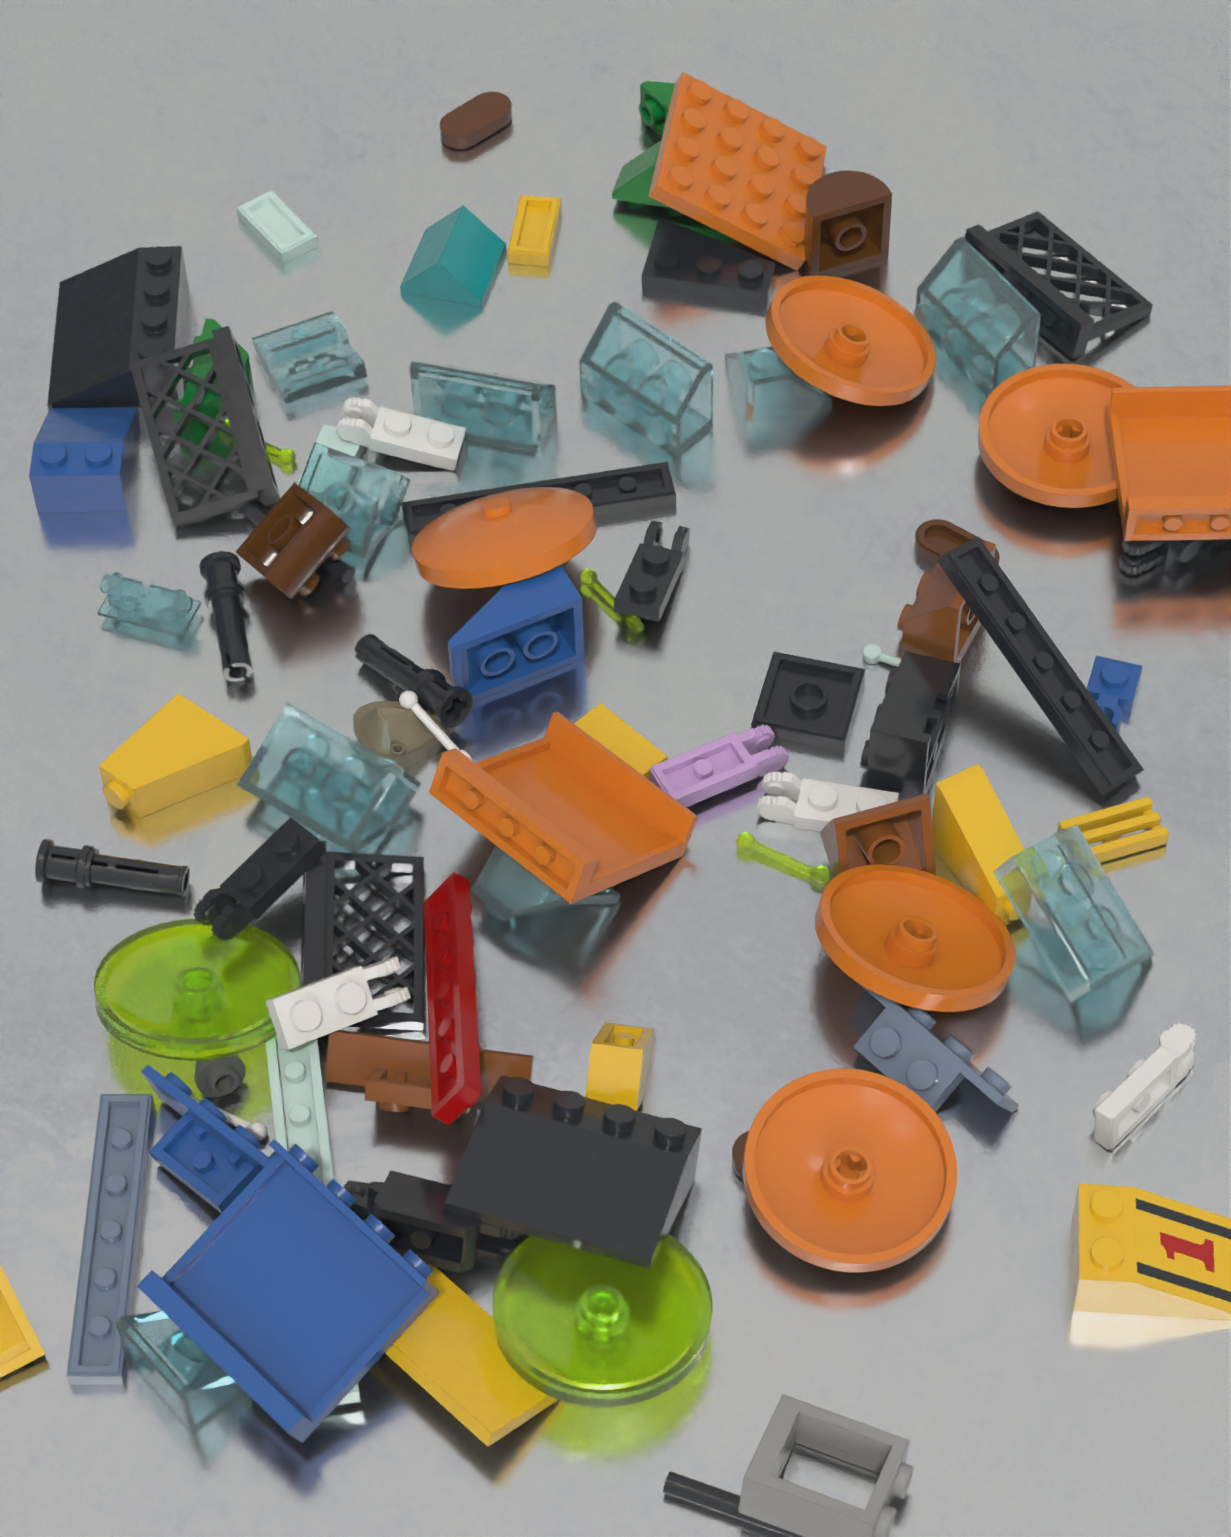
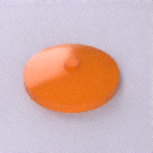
(850, 340)
(1051, 436)
(504, 537)
(914, 938)
(849, 1170)

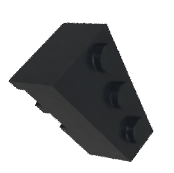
(910, 724)

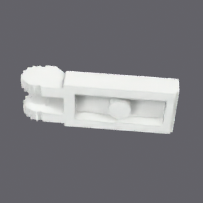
(401, 434)
(816, 799)
(332, 1003)
(1145, 1086)

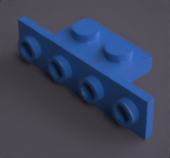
(201, 1147)

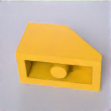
(620, 1064)

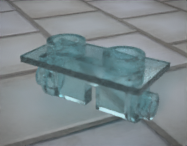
(147, 606)

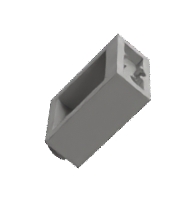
(810, 1512)

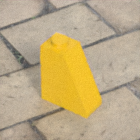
(173, 759)
(974, 836)

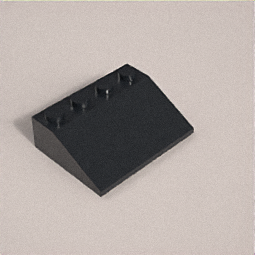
(114, 318)
(575, 1171)

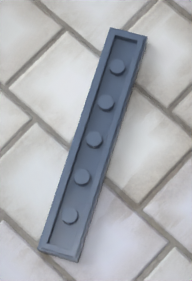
(110, 1238)

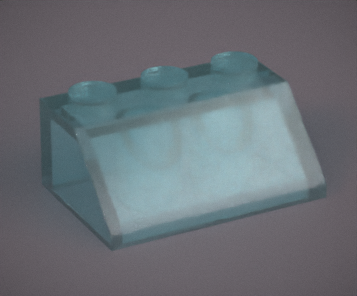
(978, 317)
(648, 380)
(487, 404)
(328, 781)
(1073, 912)

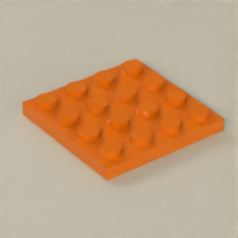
(736, 170)

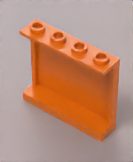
(1172, 461)
(566, 810)

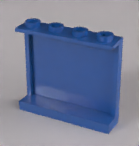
(293, 1292)

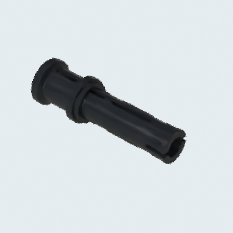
(225, 599)
(434, 694)
(89, 868)

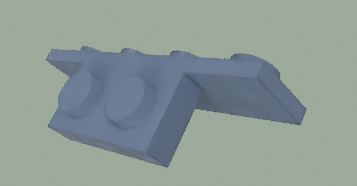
(913, 1054)

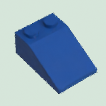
(84, 459)
(519, 635)

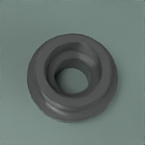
(219, 1075)

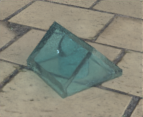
(177, 1369)

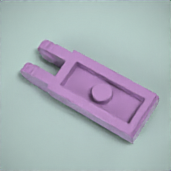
(719, 765)

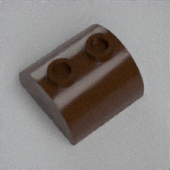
(846, 222)
(295, 542)

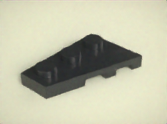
(705, 267)

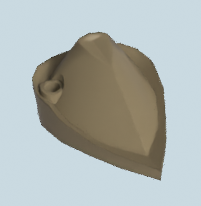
(391, 728)

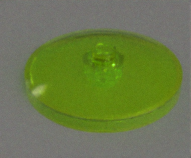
(191, 994)
(600, 1325)

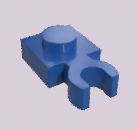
(1114, 687)

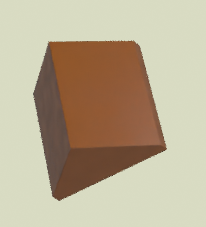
(882, 835)

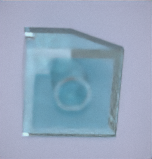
(769, 386)
(357, 492)
(517, 893)

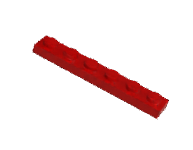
(451, 1000)

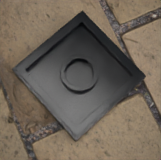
(809, 700)

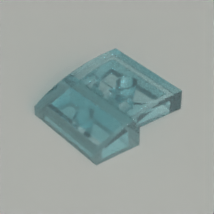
(309, 357)

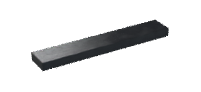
(608, 491)
(1040, 666)

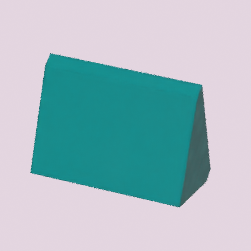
(455, 260)

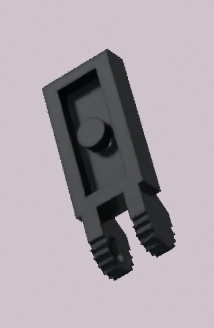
(652, 574)
(259, 880)

